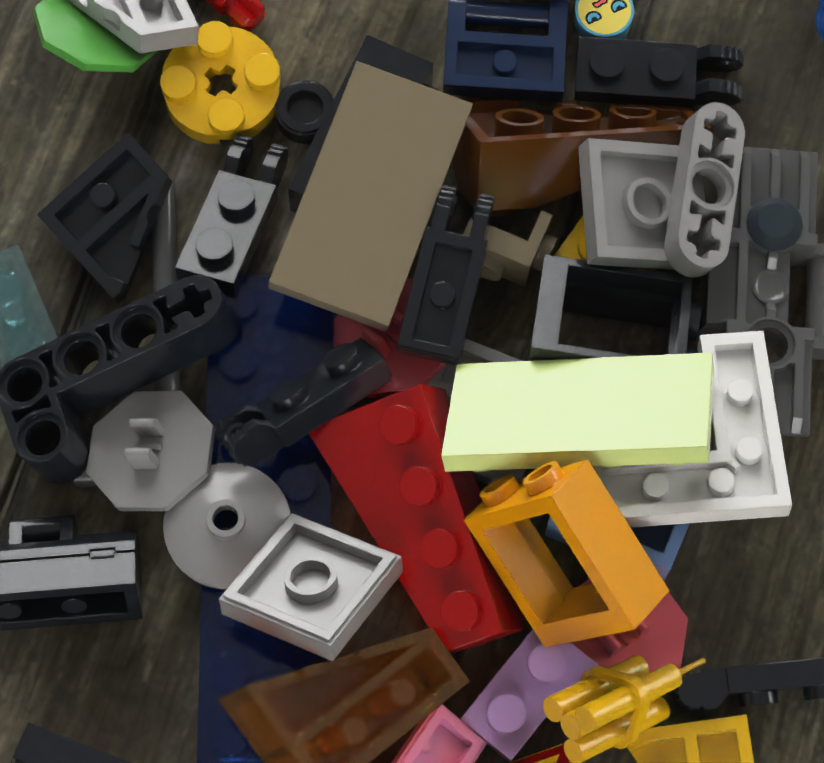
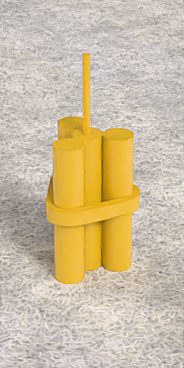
(613, 705)

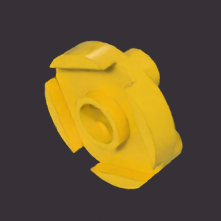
(226, 115)

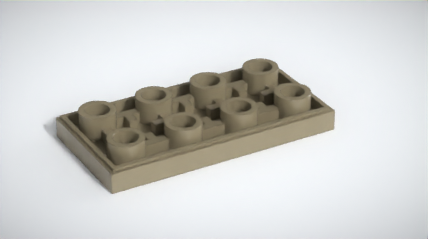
(370, 196)

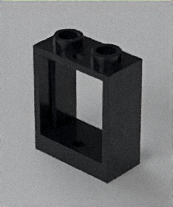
(612, 294)

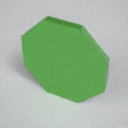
(82, 40)

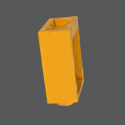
(621, 573)

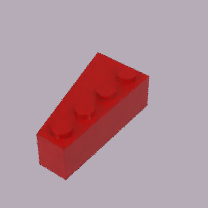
(398, 485)

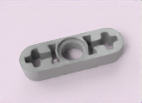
(686, 208)

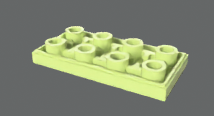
(580, 410)

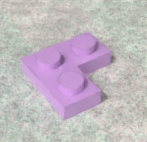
(513, 700)

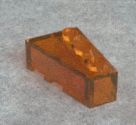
(347, 705)

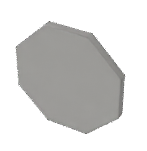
(151, 451)

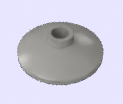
(217, 555)

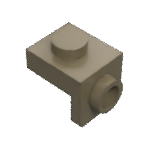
(515, 257)

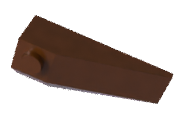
(534, 153)

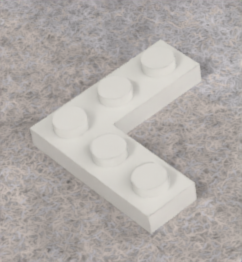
(747, 459)

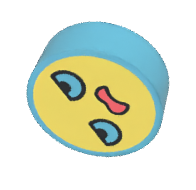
(603, 18)

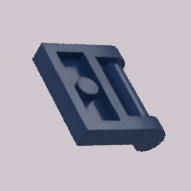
(503, 62)

